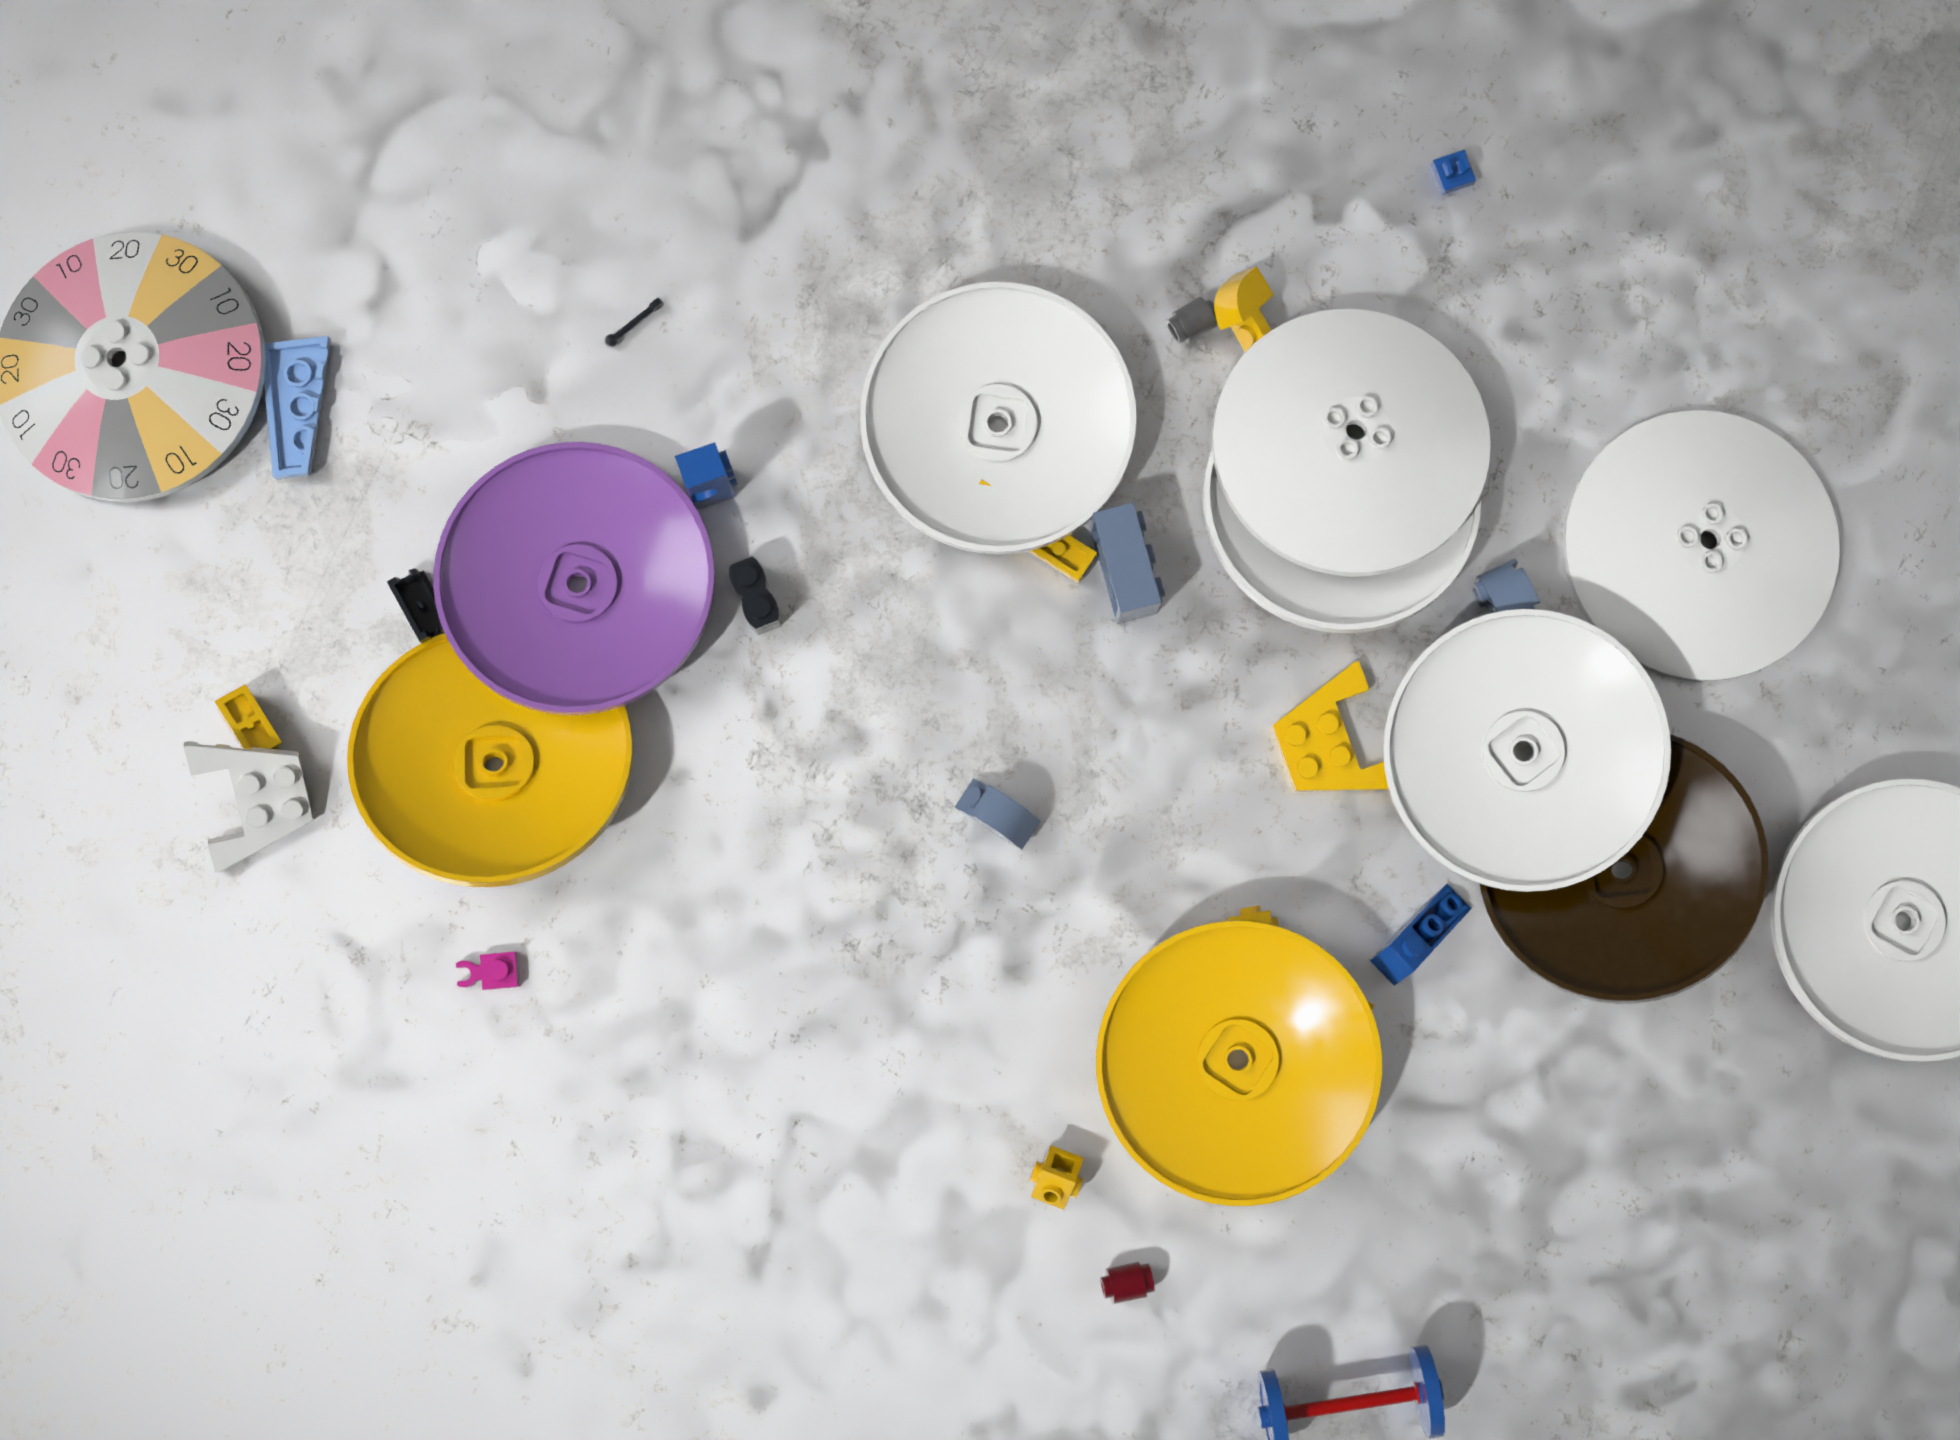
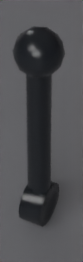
(612, 339)

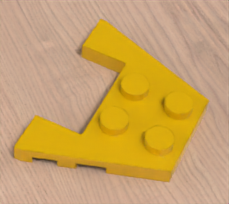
(1318, 745)

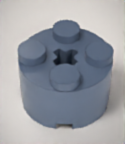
(1505, 588)

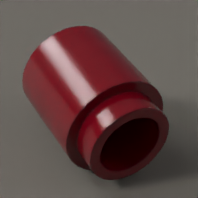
(1127, 1282)

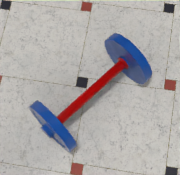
(1425, 1391)

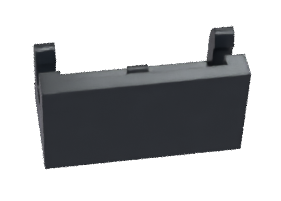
(418, 604)

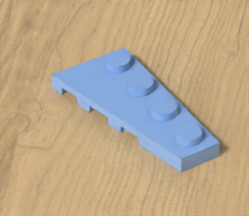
(293, 402)

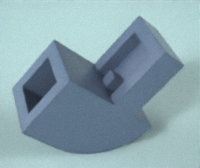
(998, 813)

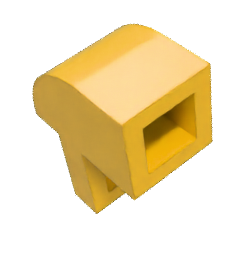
(1239, 304)

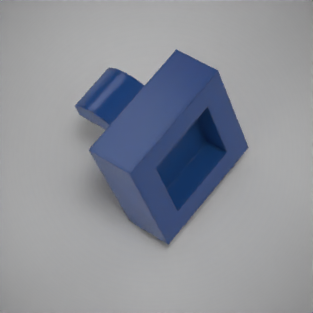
(1453, 172)

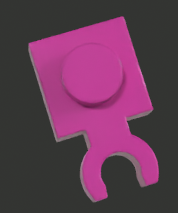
(495, 971)

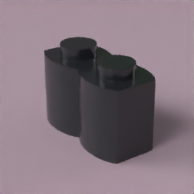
(753, 590)

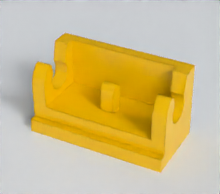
(247, 720)

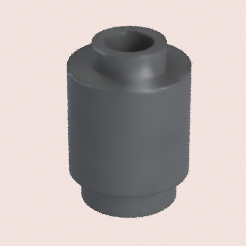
(1192, 320)

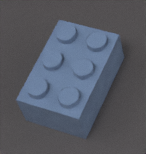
(1126, 562)

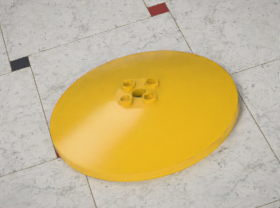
(435, 807)
(1250, 1129)

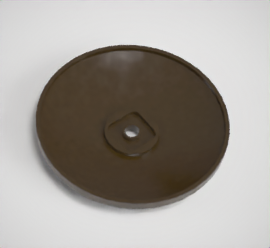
(1676, 915)

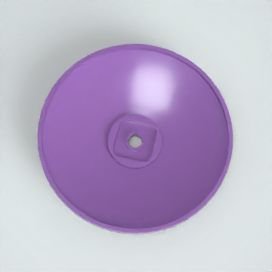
(561, 517)

